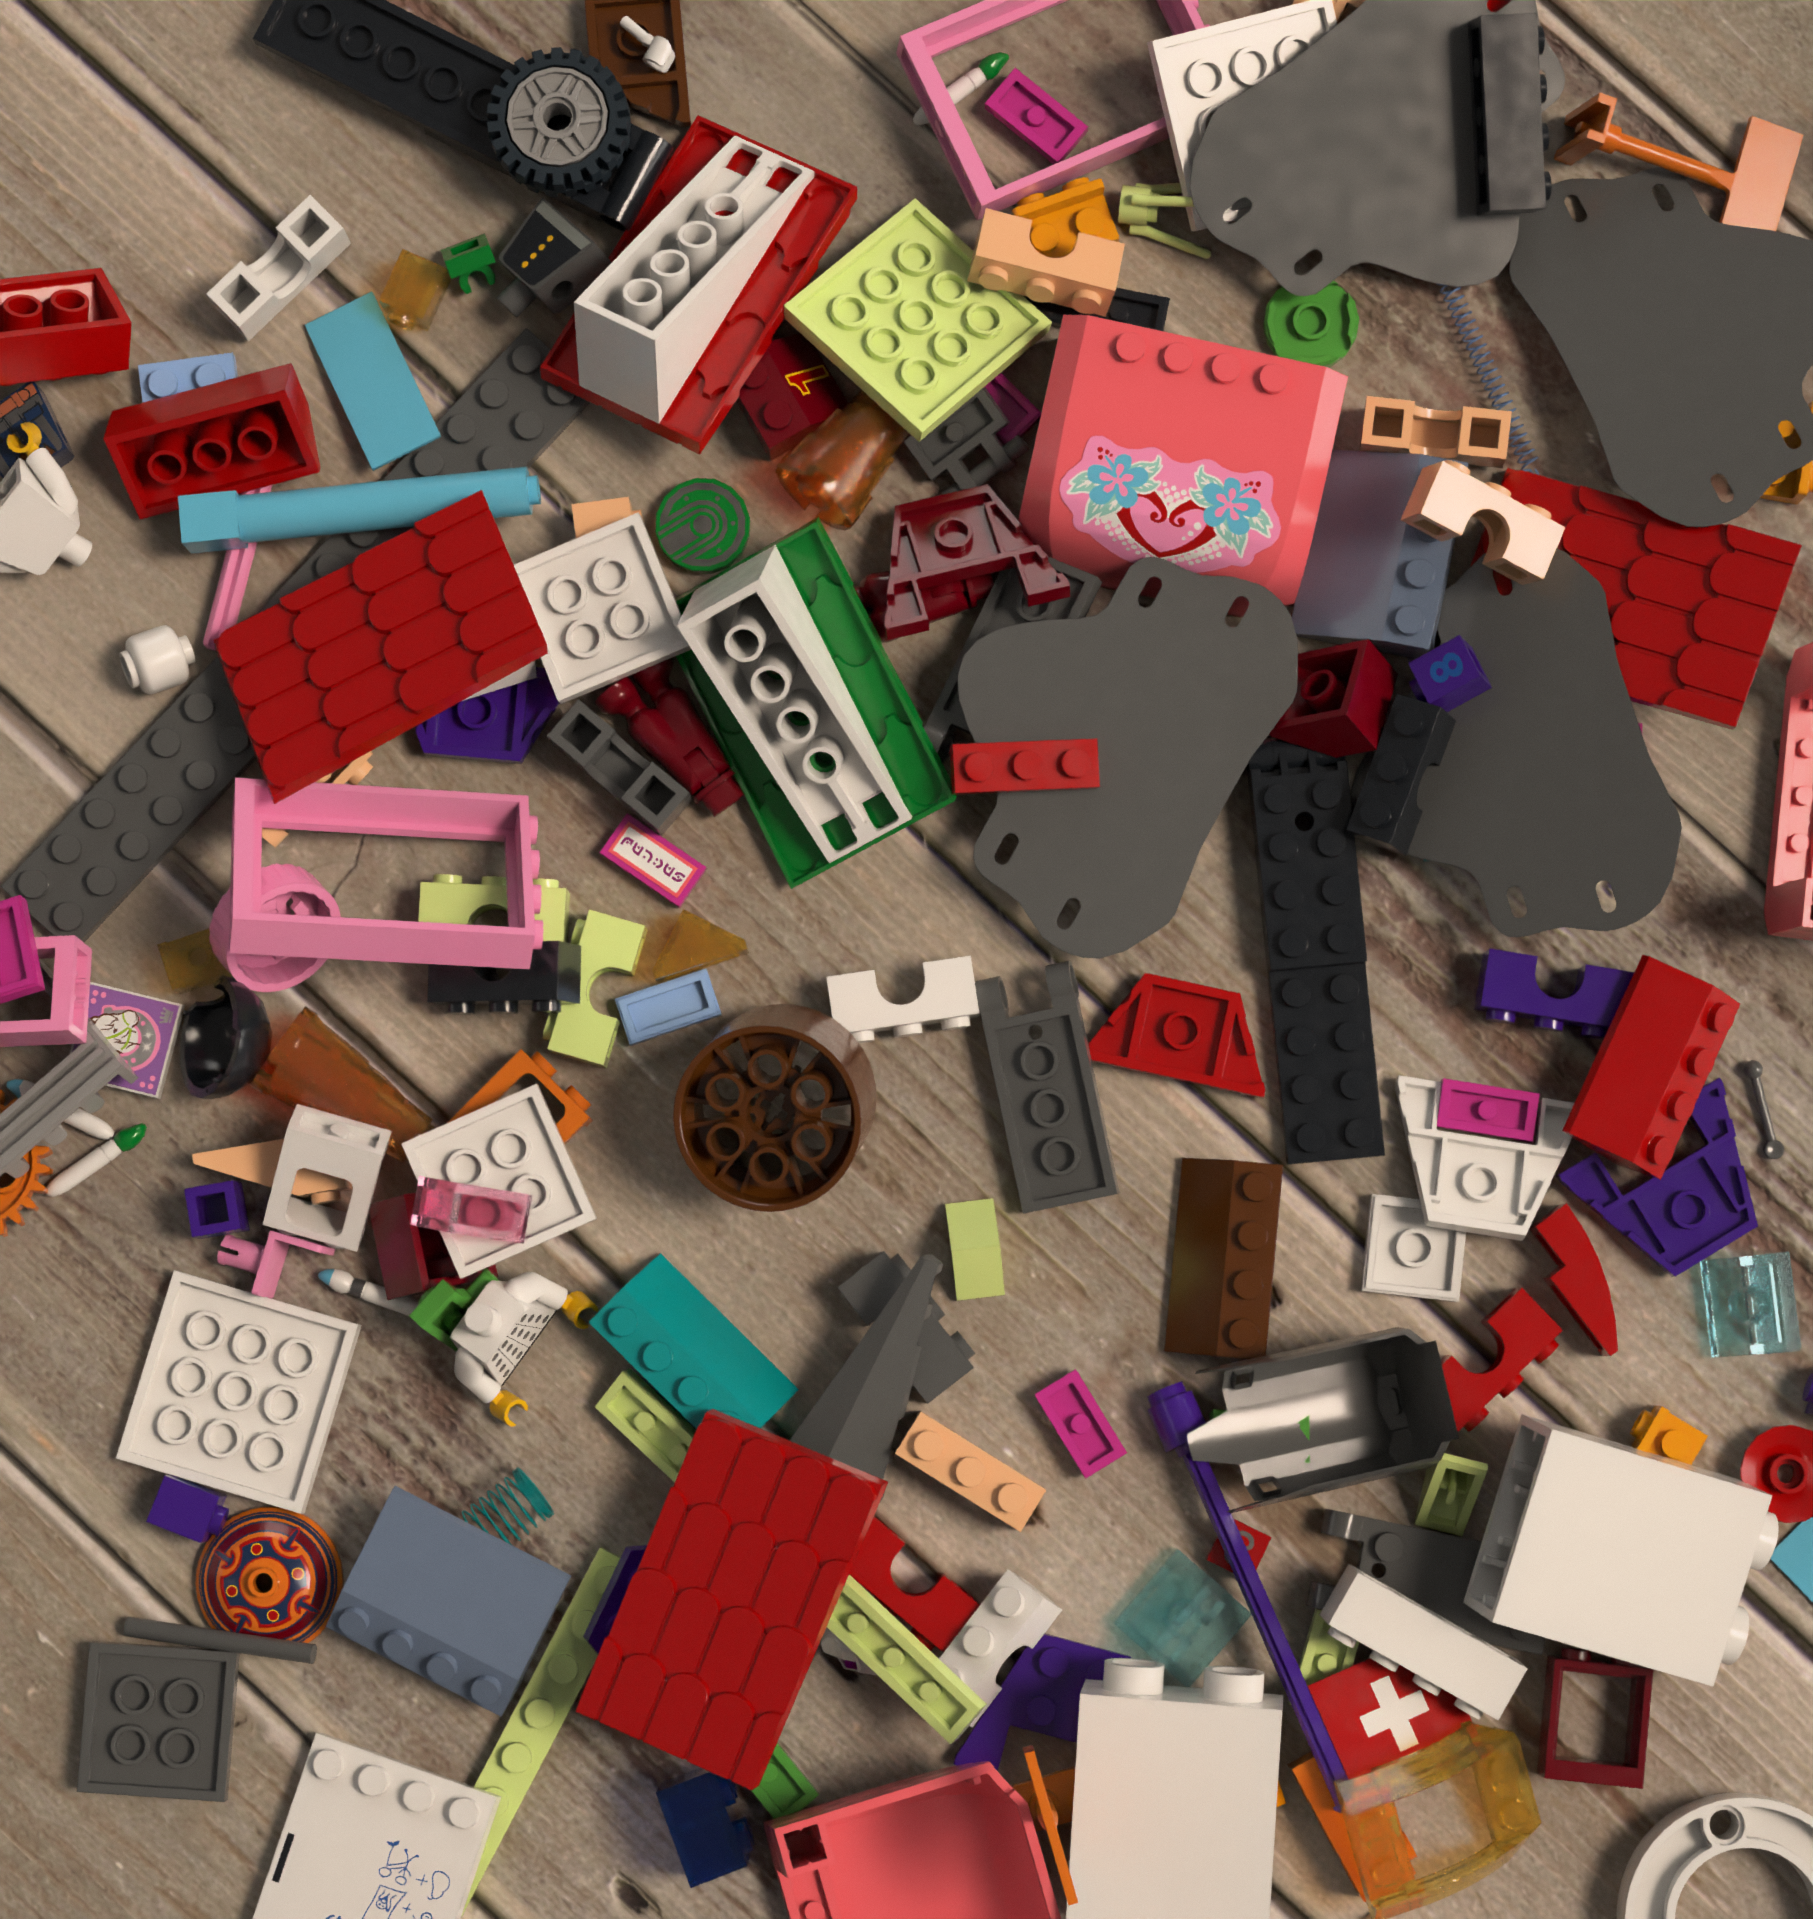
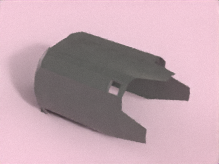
(1356, 1423)

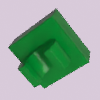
(469, 257)

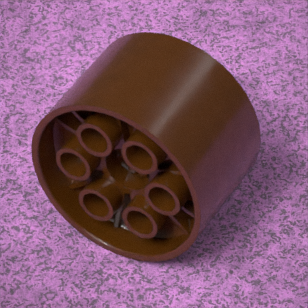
(838, 1067)

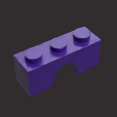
(1510, 990)

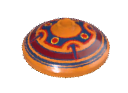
(296, 1557)

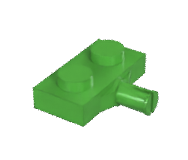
(444, 1306)

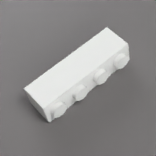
(1422, 1642)

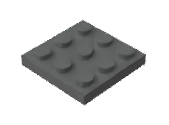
(158, 1721)

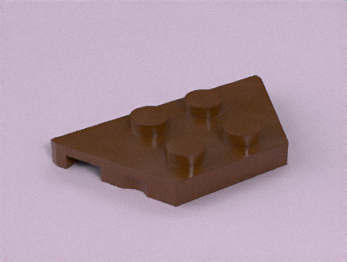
(644, 88)

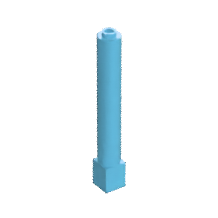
(233, 520)

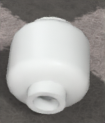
(156, 659)

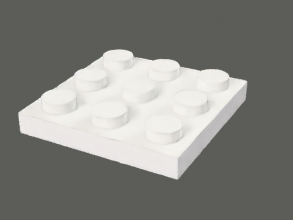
(602, 607)
(510, 1149)

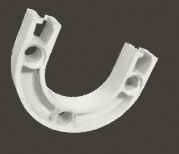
(1684, 1842)

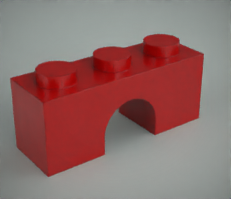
(1521, 1335)
(934, 1614)

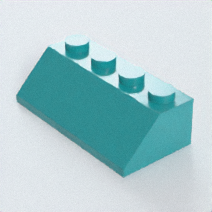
(690, 1349)

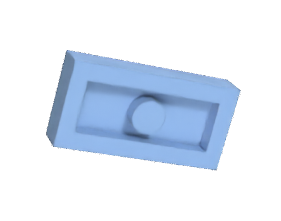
(181, 375)

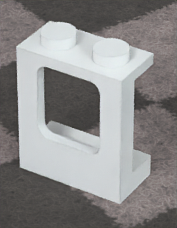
(334, 1148)

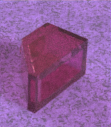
(471, 1210)

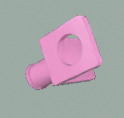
(264, 1260)

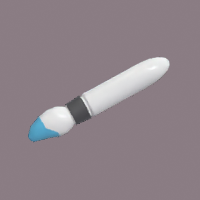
(79, 1119)
(345, 1283)

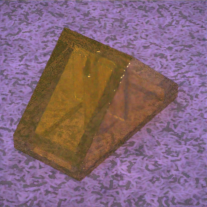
(695, 946)

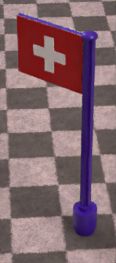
(1349, 1717)

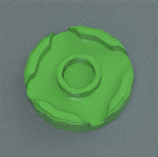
(1311, 327)

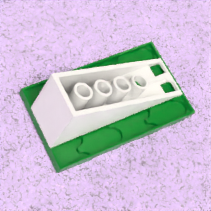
(808, 704)

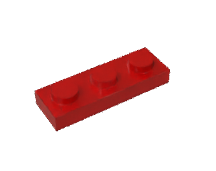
(1024, 766)

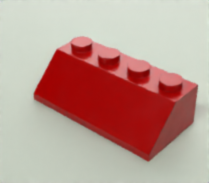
(61, 327)
(214, 440)
(1651, 1067)

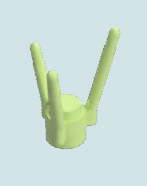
(1141, 205)

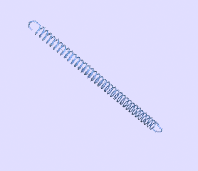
(1487, 373)

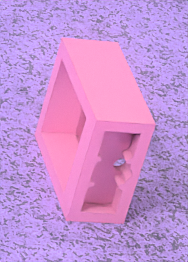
(69, 997)

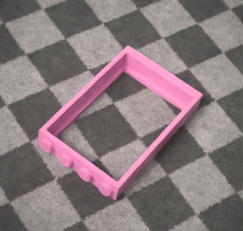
(922, 44)
(394, 813)

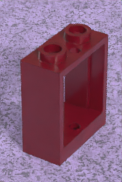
(1592, 1771)

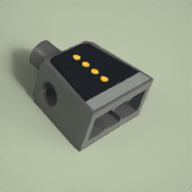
(549, 262)

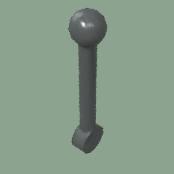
(1772, 1148)

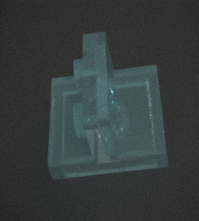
(1750, 1305)
(1182, 1618)

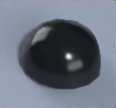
(224, 1041)

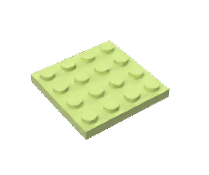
(911, 323)

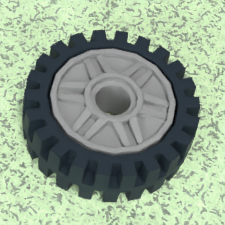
(552, 87)

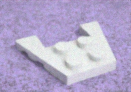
(1478, 1180)

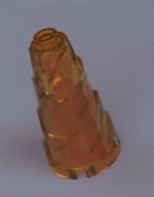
(842, 461)
(328, 1074)

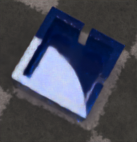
(705, 1825)

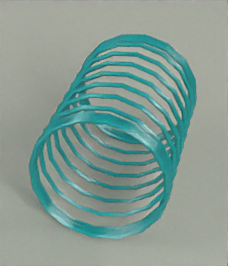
(528, 1489)

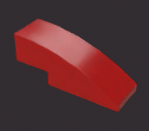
(1579, 1277)

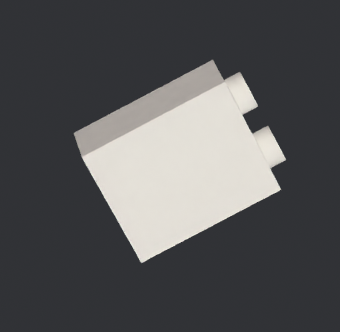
(1621, 1552)
(1174, 1795)

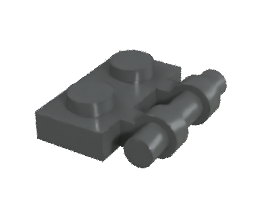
(961, 434)

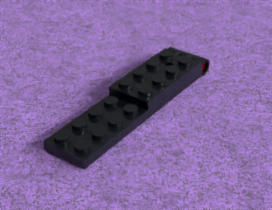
(437, 86)
(1315, 954)

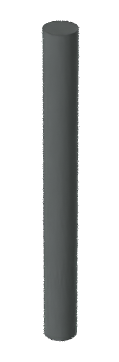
(220, 1640)

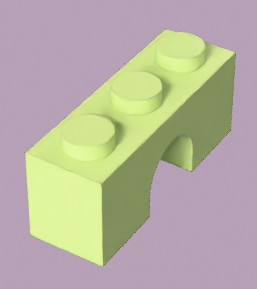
(459, 903)
(606, 946)

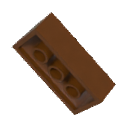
(1223, 1258)

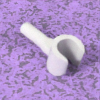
(659, 52)

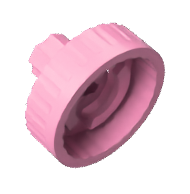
(278, 885)

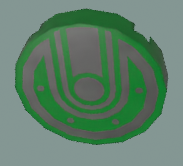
(703, 525)

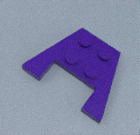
(1693, 1207)
(1037, 1696)

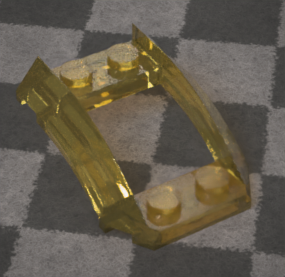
(1377, 1832)

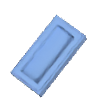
(668, 1007)

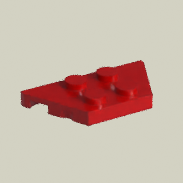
(1181, 1035)

